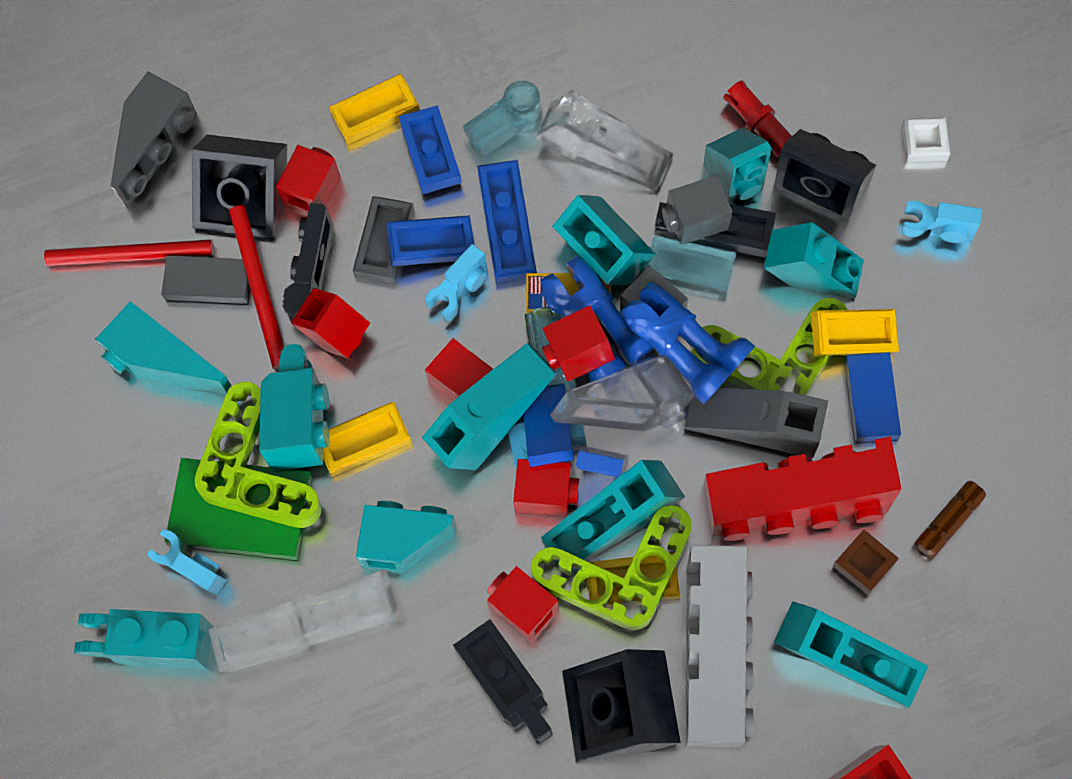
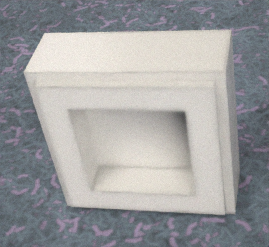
(926, 140)

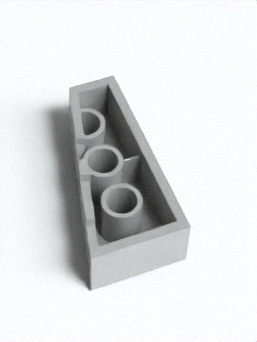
(717, 647)

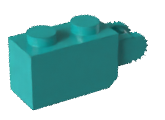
(293, 413)
(148, 638)

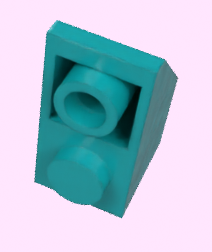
(739, 163)
(813, 261)
(401, 537)

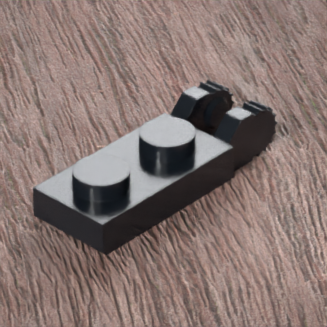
(309, 265)

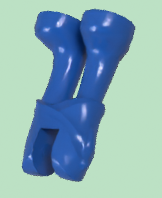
(594, 293)
(660, 320)

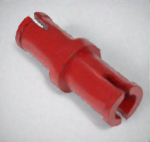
(757, 116)

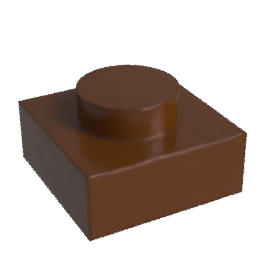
(865, 562)

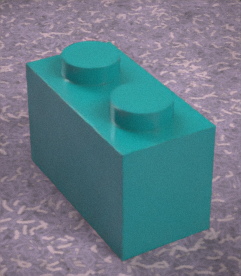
(603, 240)

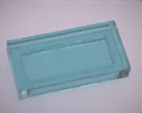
(692, 265)

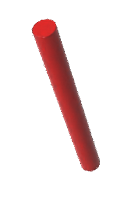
(129, 252)
(257, 283)

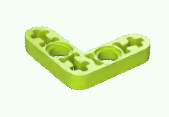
(774, 369)
(241, 479)
(634, 582)

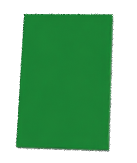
(229, 531)

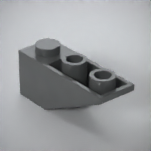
(148, 128)
(761, 418)

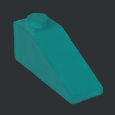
(155, 354)
(616, 511)
(850, 653)

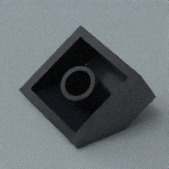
(234, 174)
(823, 174)
(621, 705)

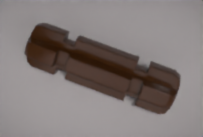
(950, 519)

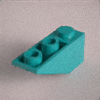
(488, 410)

